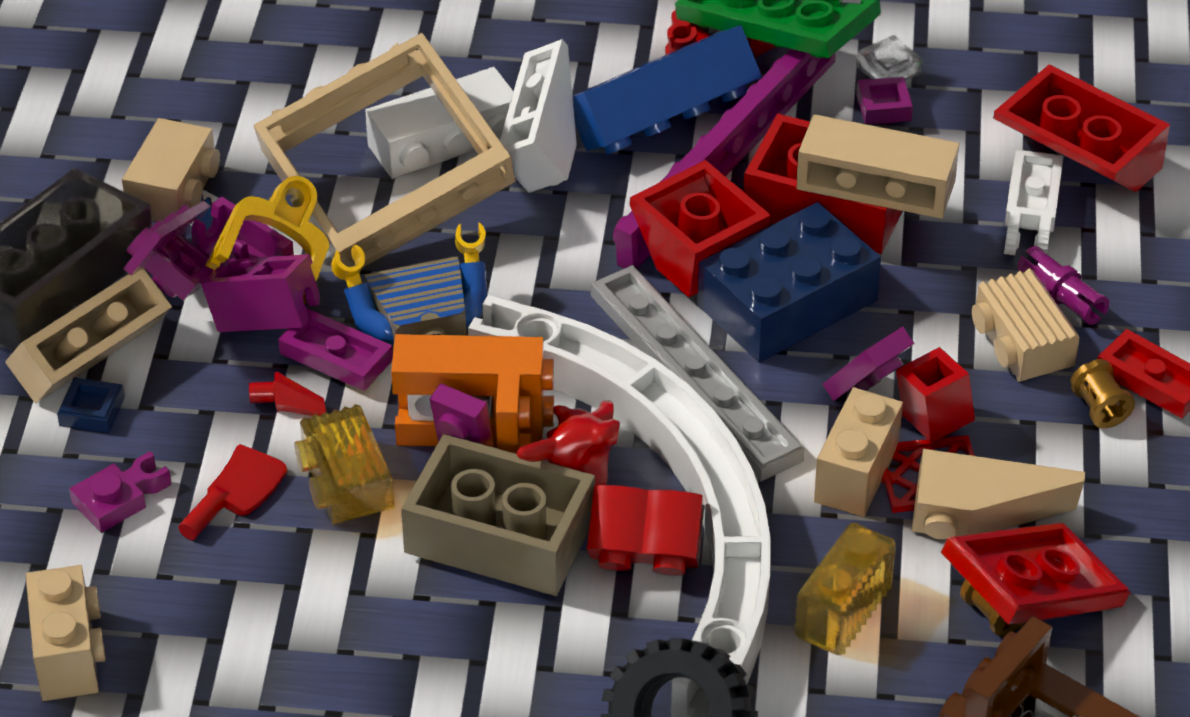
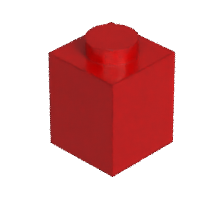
(935, 394)

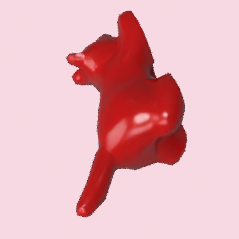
(578, 441)

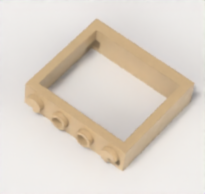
(424, 206)

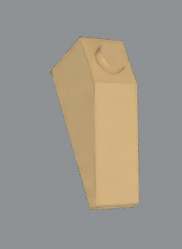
(987, 495)

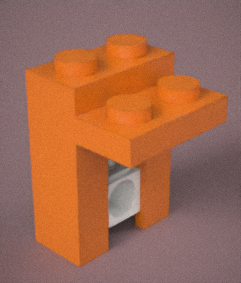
(495, 369)

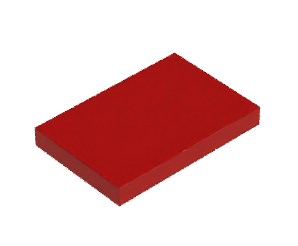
(1035, 572)

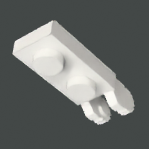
(1032, 197)

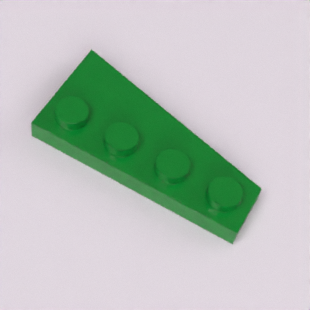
(801, 25)

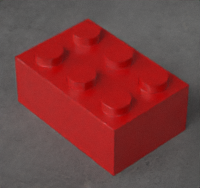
(773, 183)

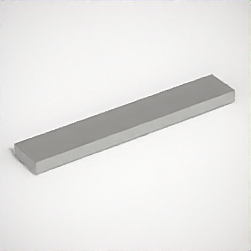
(670, 340)

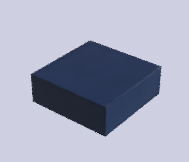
(91, 405)

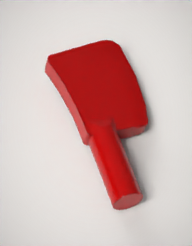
(239, 488)

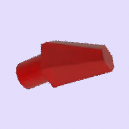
(287, 396)

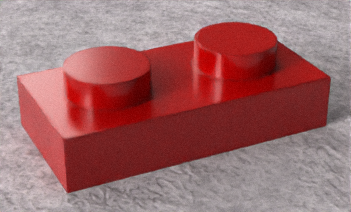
(1150, 372)

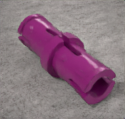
(1065, 285)

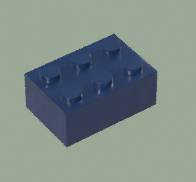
(788, 281)

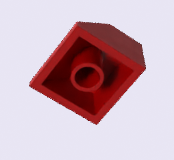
(693, 219)

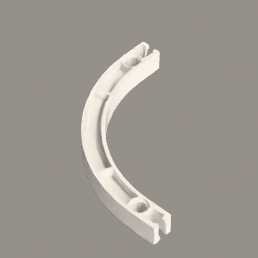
(694, 446)

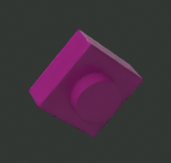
(884, 100)

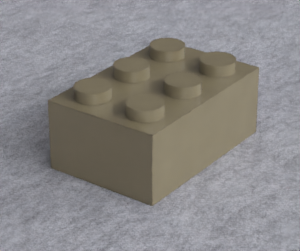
(498, 514)

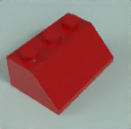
(1088, 127)

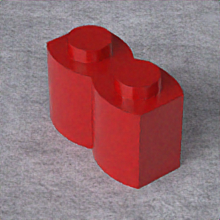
(645, 528)

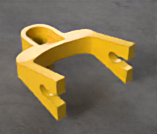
(281, 216)

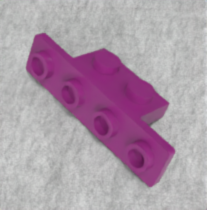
(167, 254)

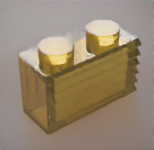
(345, 465)
(845, 589)

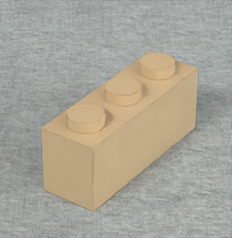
(877, 166)
(87, 334)

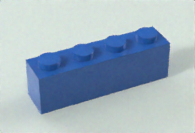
(664, 89)

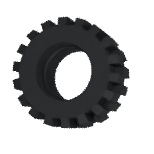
(675, 658)

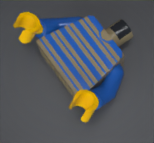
(417, 298)

